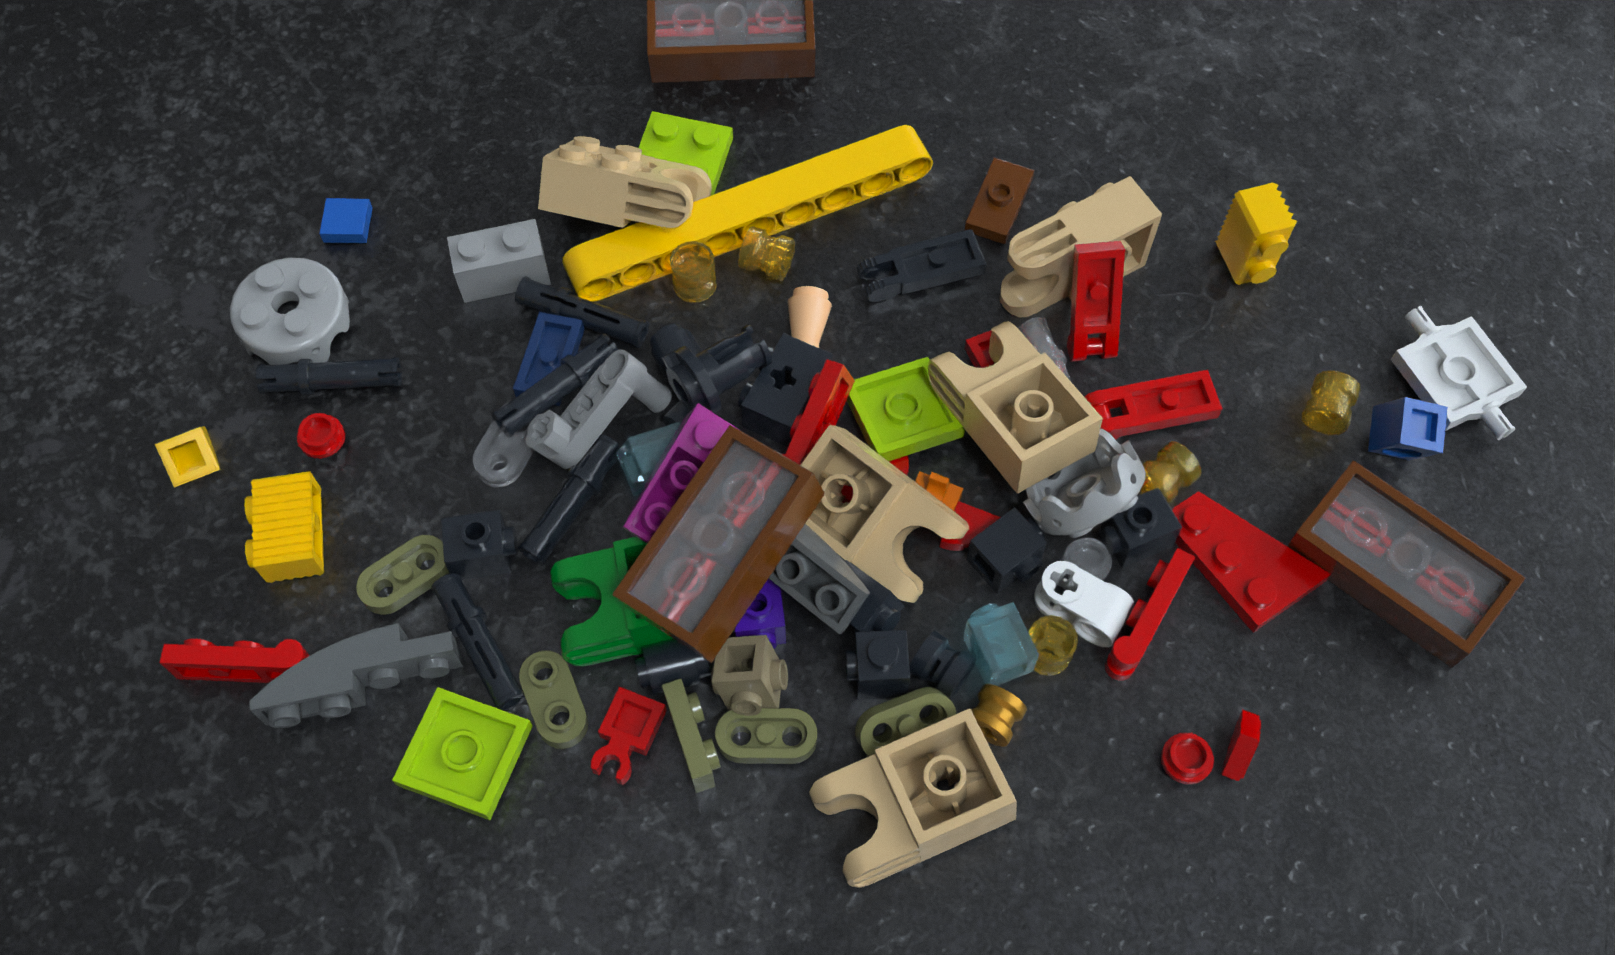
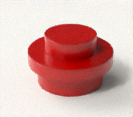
(320, 435)
(1187, 758)

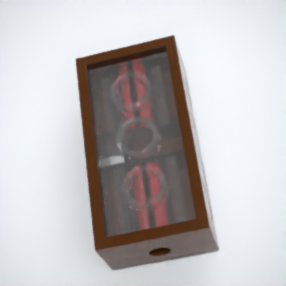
(730, 39)
(720, 542)
(1406, 564)

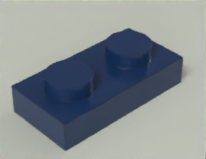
(549, 342)

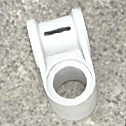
(1089, 604)

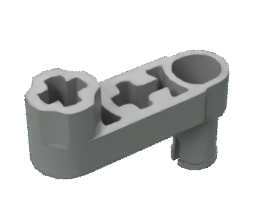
(572, 434)

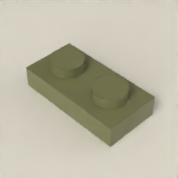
(698, 754)

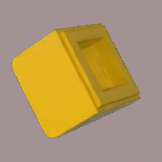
(188, 456)

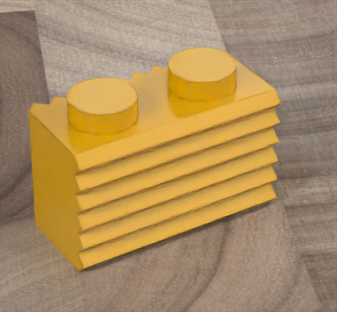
(1255, 233)
(285, 527)

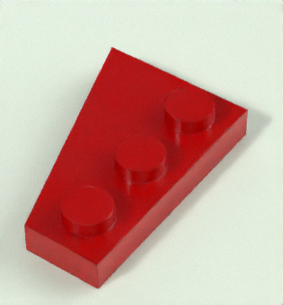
(1244, 563)

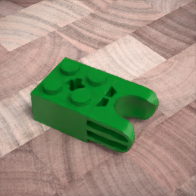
(613, 629)

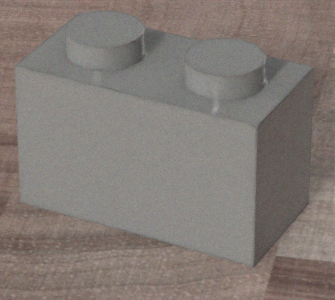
(497, 259)

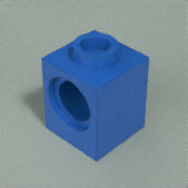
(1408, 428)

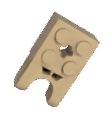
(619, 185)
(1045, 251)
(1018, 409)
(881, 513)
(904, 797)

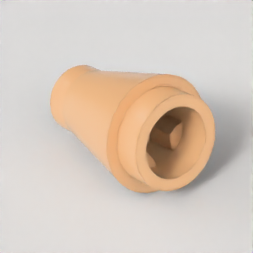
(808, 313)

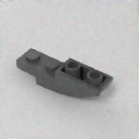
(820, 580)
(337, 675)

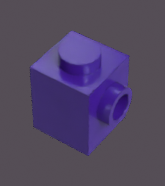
(765, 616)

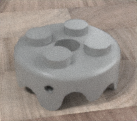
(300, 332)
(1088, 489)

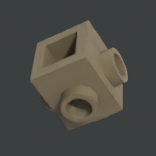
(749, 675)

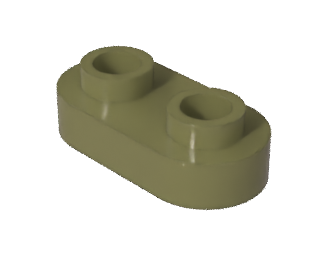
(403, 573)
(551, 697)
(901, 717)
(766, 736)

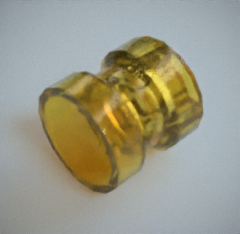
(766, 253)
(693, 271)
(1332, 397)
(1171, 470)

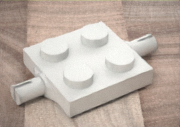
(1459, 370)

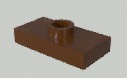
(999, 200)

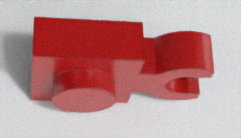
(628, 727)

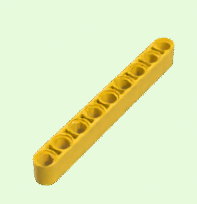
(769, 202)

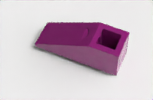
(675, 470)

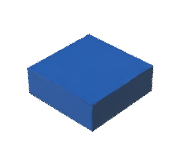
(346, 220)

